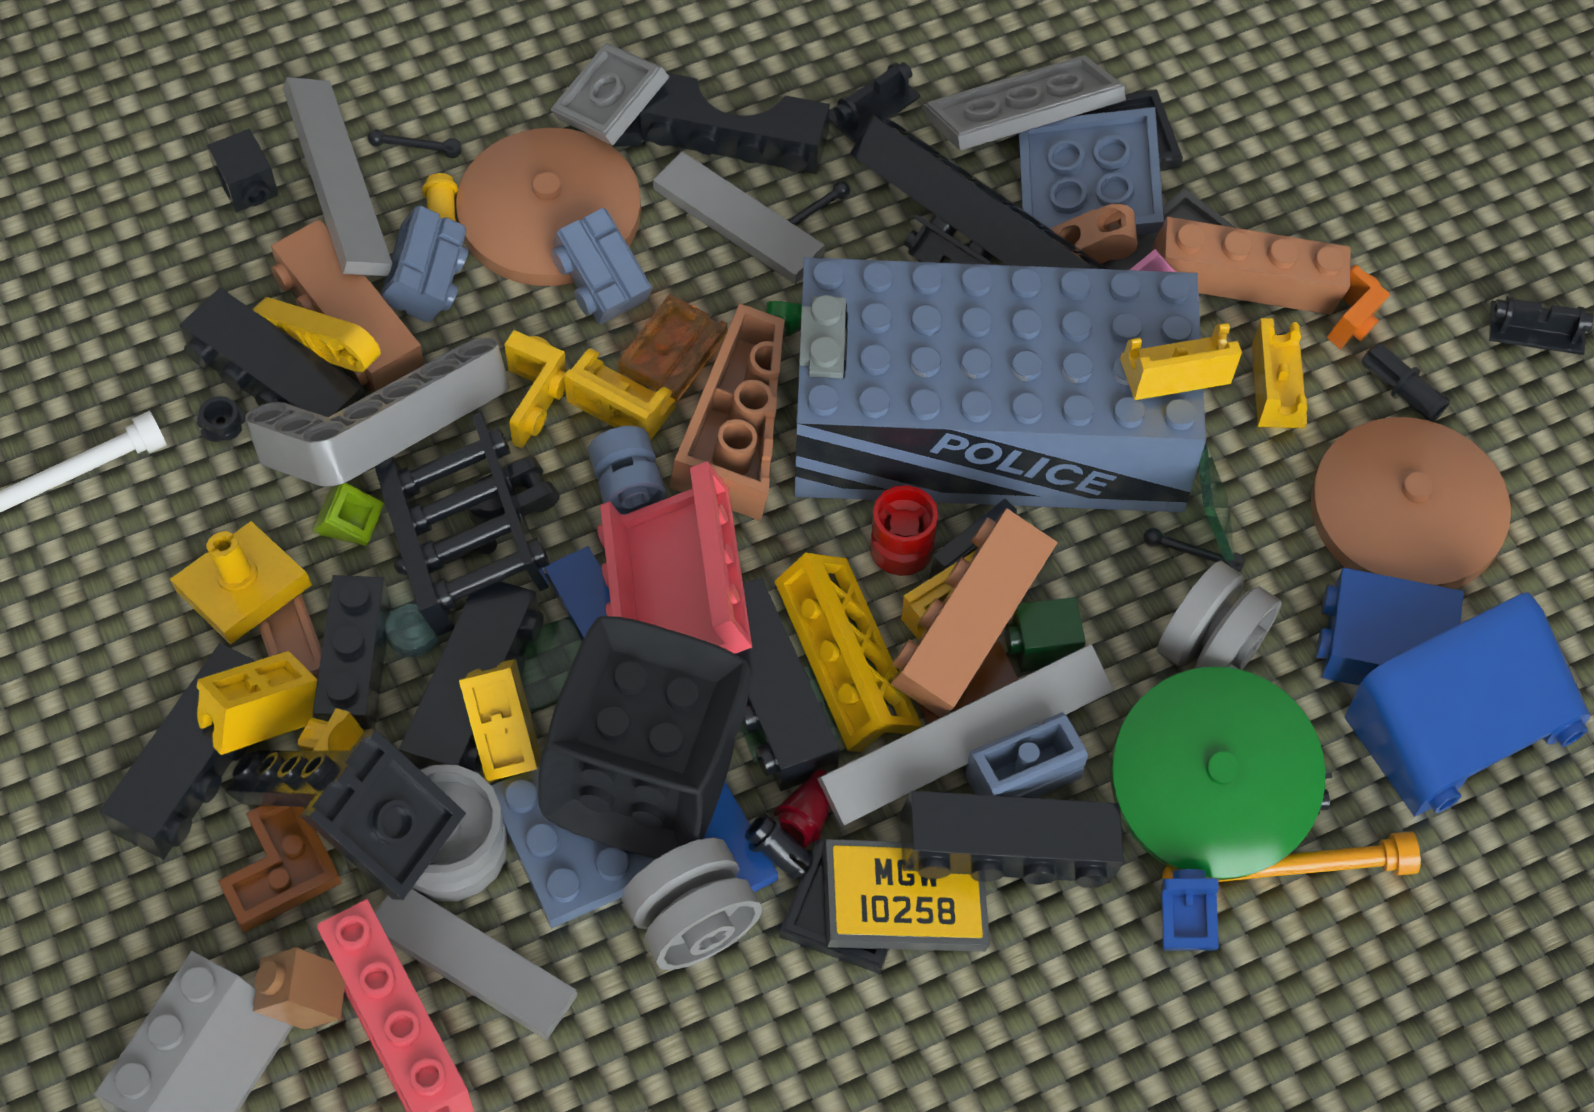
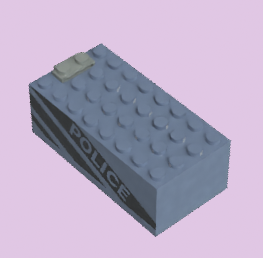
(992, 385)

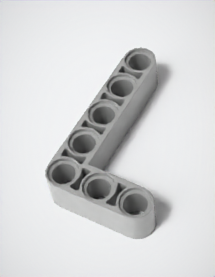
(381, 424)

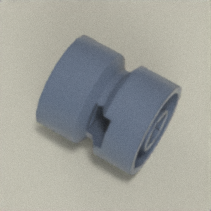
(626, 468)

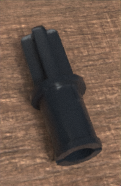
(1405, 382)

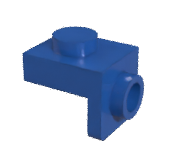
(1189, 911)

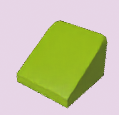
(348, 515)

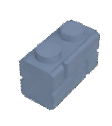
(424, 264)
(600, 266)
(1028, 761)

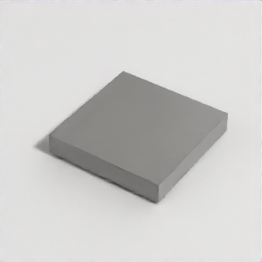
(609, 93)

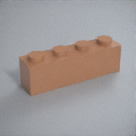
(1257, 265)
(312, 271)
(973, 612)

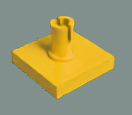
(240, 581)

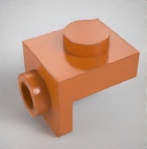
(1365, 299)

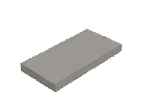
(1023, 102)

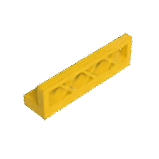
(839, 650)

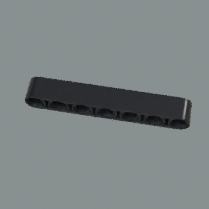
(963, 199)

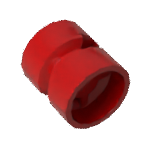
(903, 530)

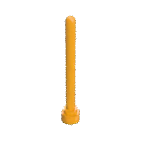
(1396, 854)

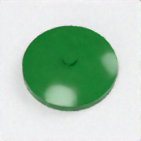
(1218, 772)

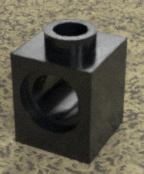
(242, 170)

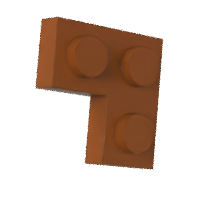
(289, 875)

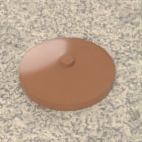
(534, 186)
(1410, 502)

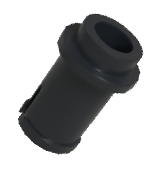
(776, 844)

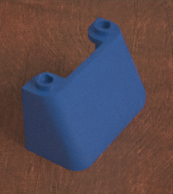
(1467, 703)

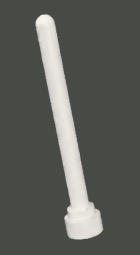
(140, 436)

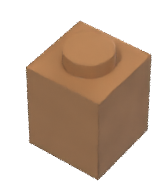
(299, 989)

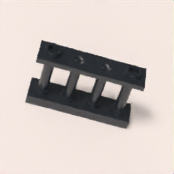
(413, 520)

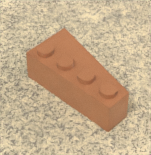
(737, 413)

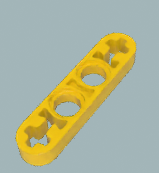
(327, 336)

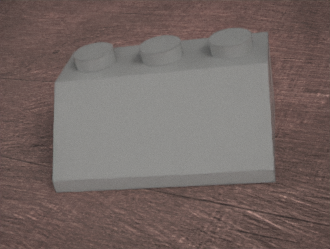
(195, 1046)

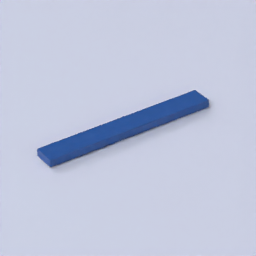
(584, 596)

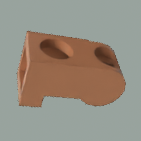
(1102, 232)

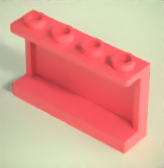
(679, 563)
(393, 1013)

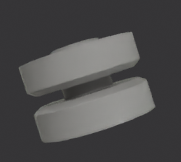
(1218, 622)
(476, 846)
(691, 903)

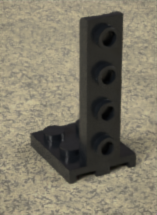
(361, 801)

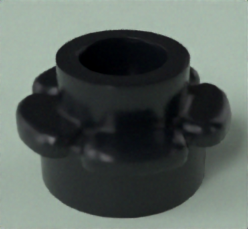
(220, 409)

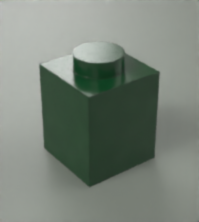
(1044, 632)

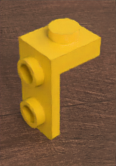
(546, 367)

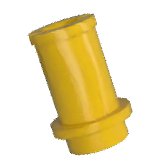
(440, 194)

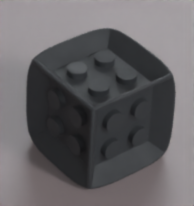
(642, 737)

